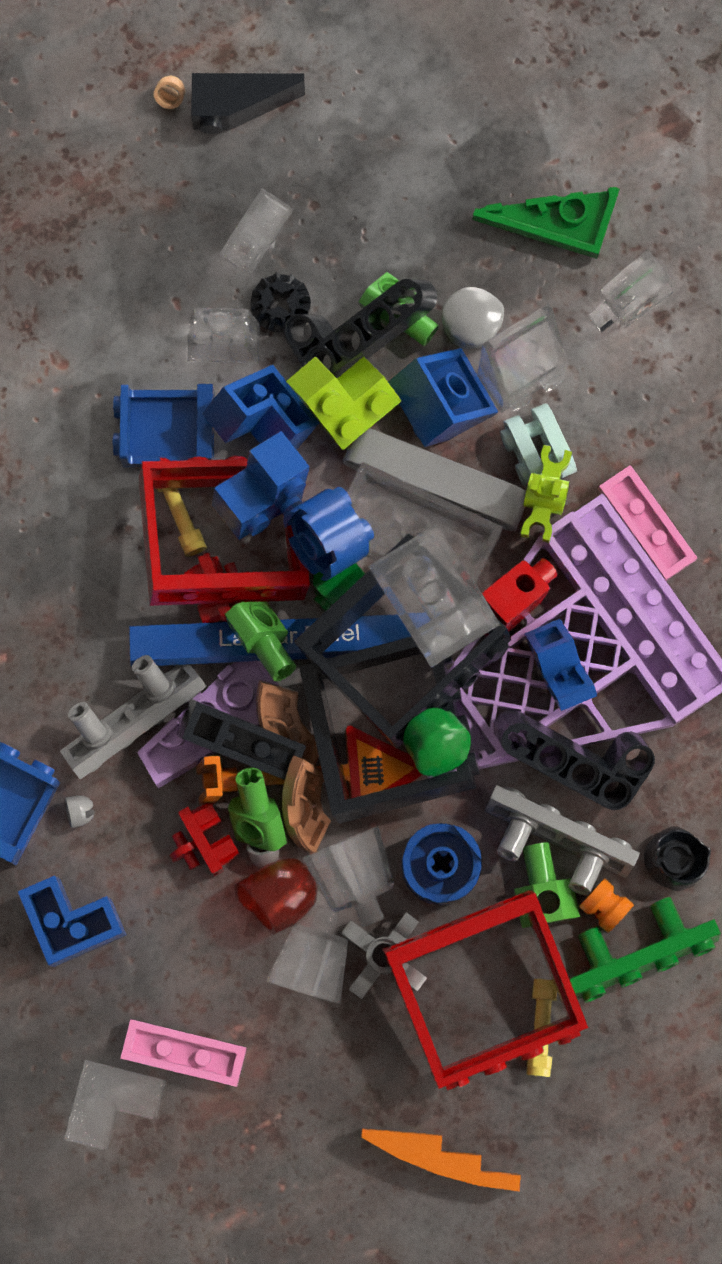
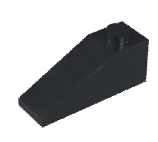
(233, 99)
(238, 739)

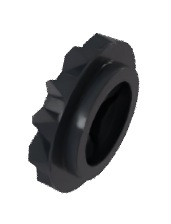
(262, 300)

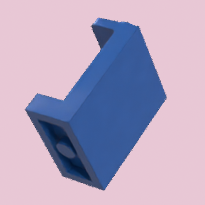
(163, 425)
(23, 800)

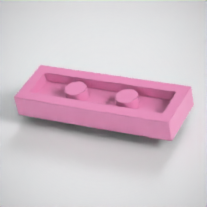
(648, 522)
(183, 1053)

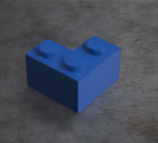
(260, 405)
(263, 490)
(66, 931)

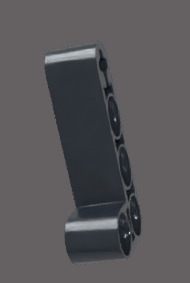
(366, 323)
(568, 755)

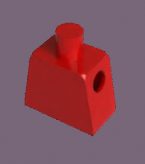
(519, 591)

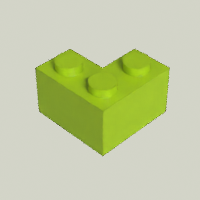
(346, 403)

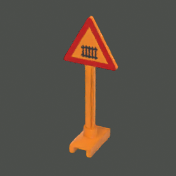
(369, 769)

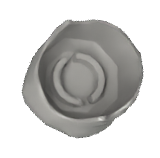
(471, 317)

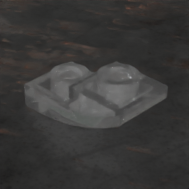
(256, 231)

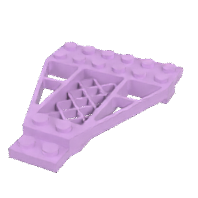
(635, 612)

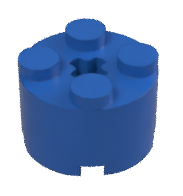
(328, 533)
(443, 841)

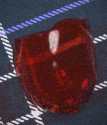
(278, 893)

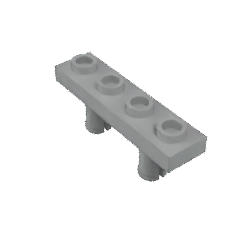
(119, 729)
(576, 837)

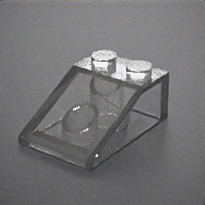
(523, 360)
(434, 595)

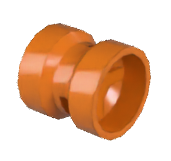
(606, 905)

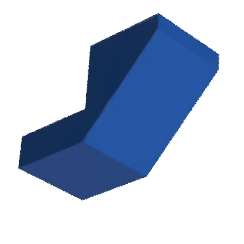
(560, 664)

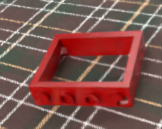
(213, 587)
(526, 1045)

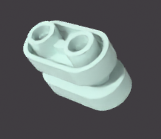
(518, 438)

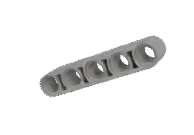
(440, 476)

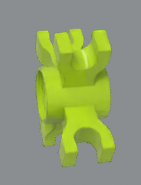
(546, 493)

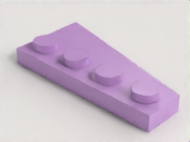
(233, 692)

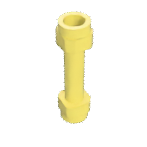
(191, 538)
(544, 993)

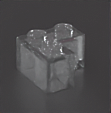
(103, 1093)

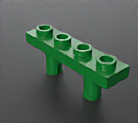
(662, 955)

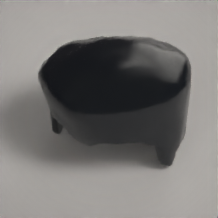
(676, 858)

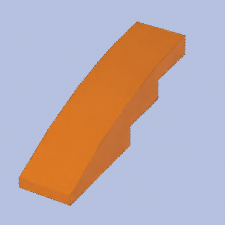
(425, 1152)

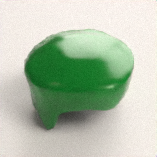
(436, 741)

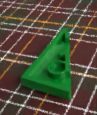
(569, 222)

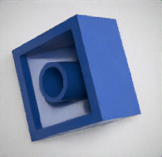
(442, 396)

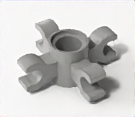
(368, 944)

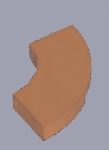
(278, 713)
(302, 805)

